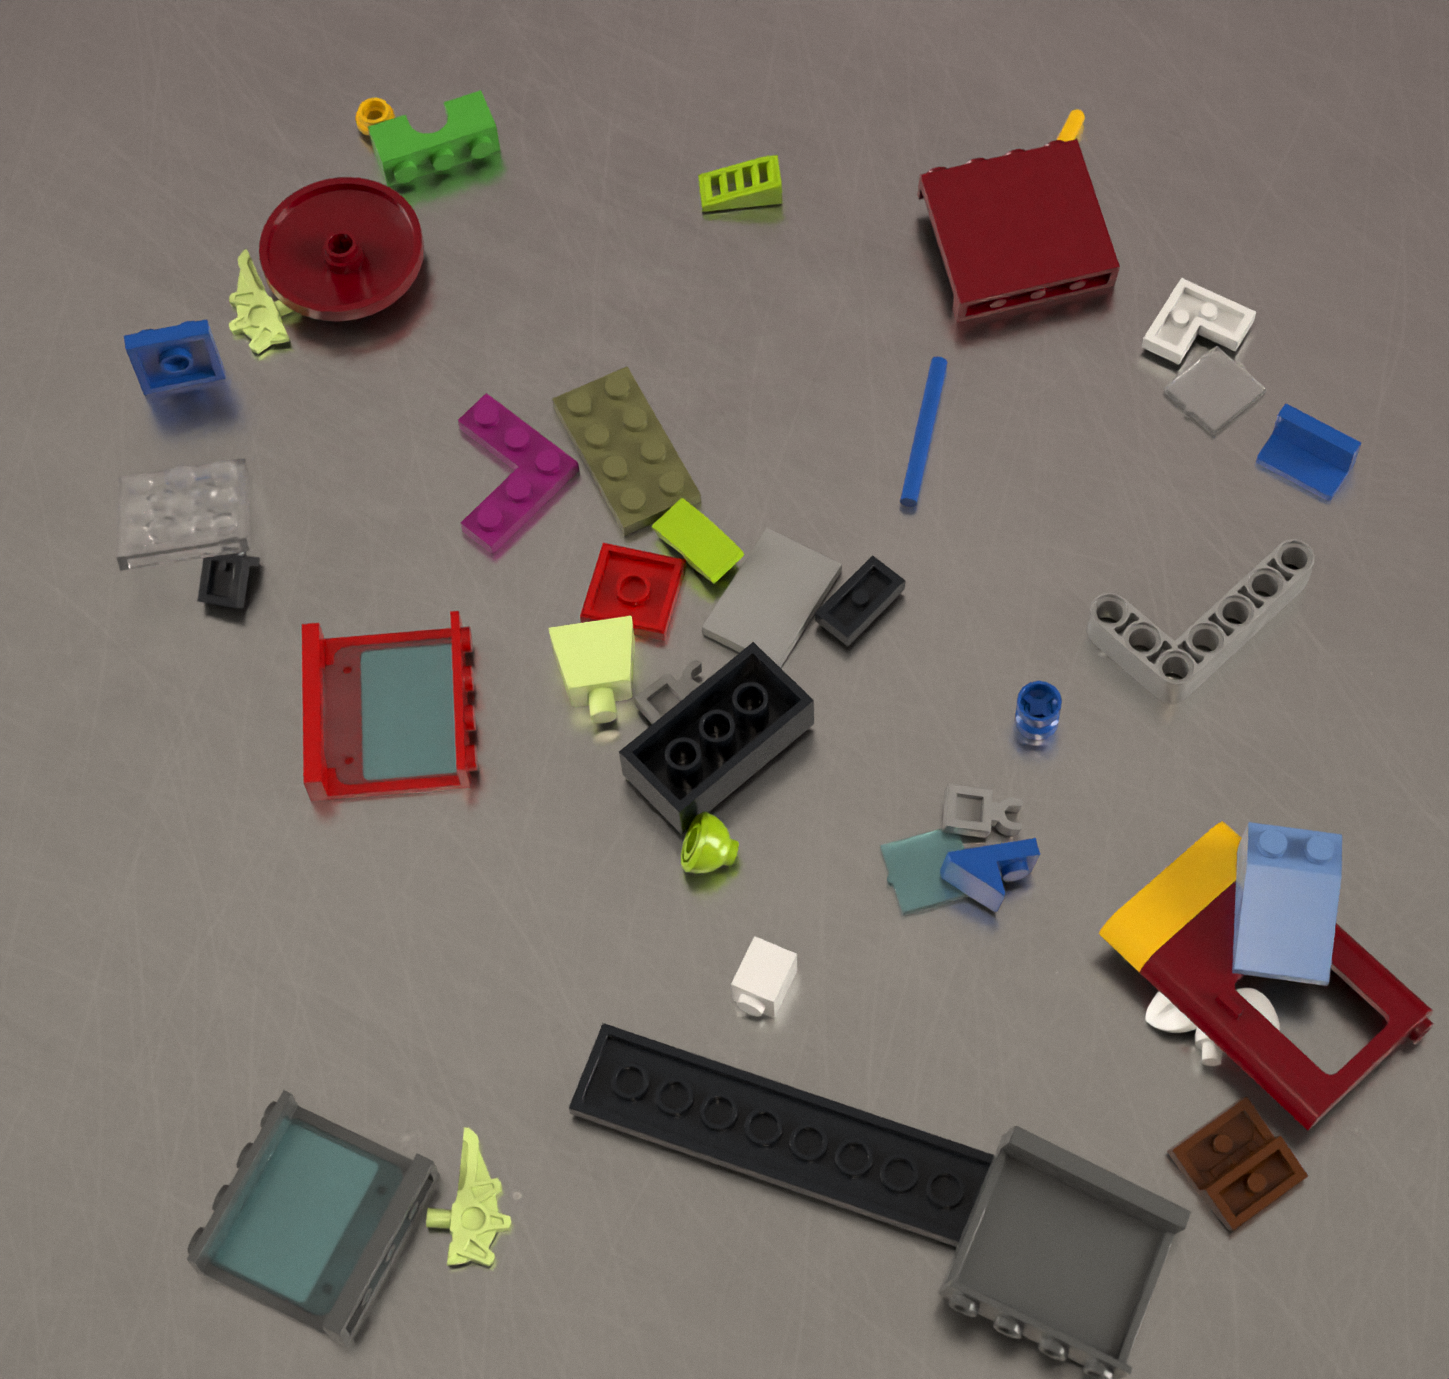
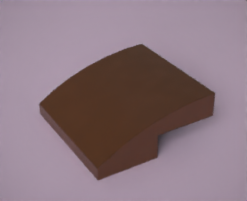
(1237, 1164)

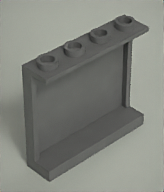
(1062, 1253)

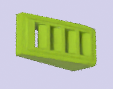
(750, 171)

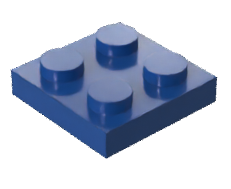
(174, 356)

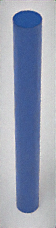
(923, 432)

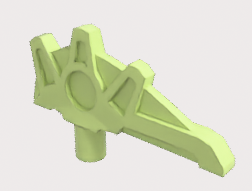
(256, 311)
(475, 1212)

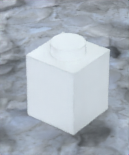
(763, 978)

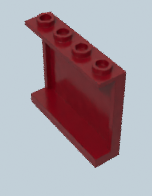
(1019, 229)

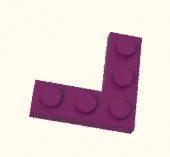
(537, 474)

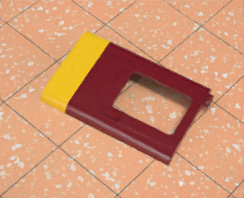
(1183, 942)

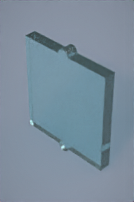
(915, 870)

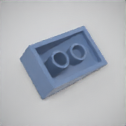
(1286, 903)

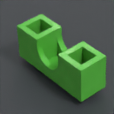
(411, 154)

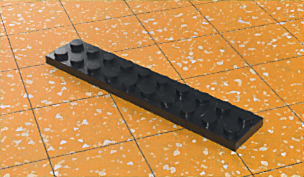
(781, 1134)

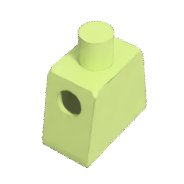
(596, 664)

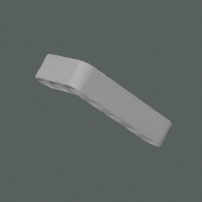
(1209, 630)

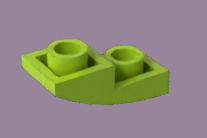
(698, 540)

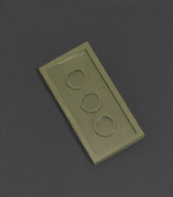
(625, 449)

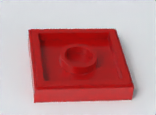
(635, 586)

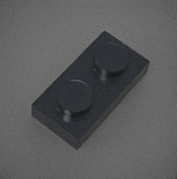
(860, 600)

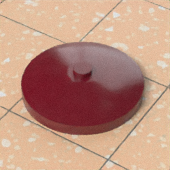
(341, 249)

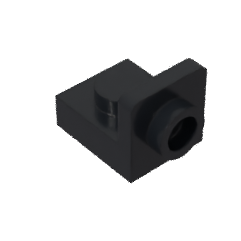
(225, 579)

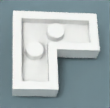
(1196, 312)

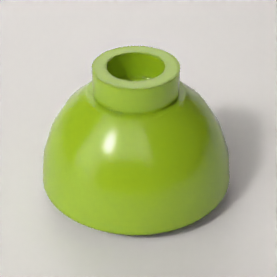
(707, 845)

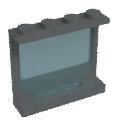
(311, 1219)

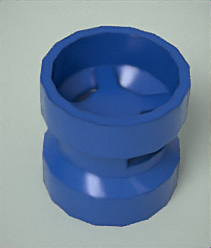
(1038, 700)

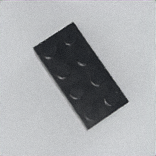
(717, 737)

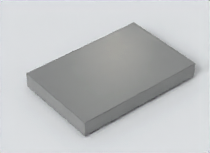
(772, 597)

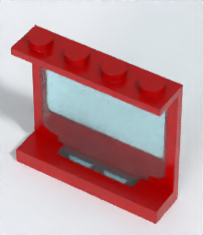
(387, 712)

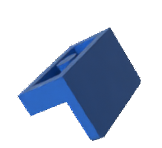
(1309, 452)

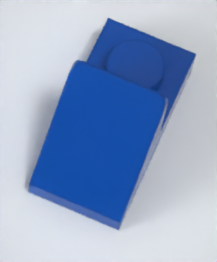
(981, 868)

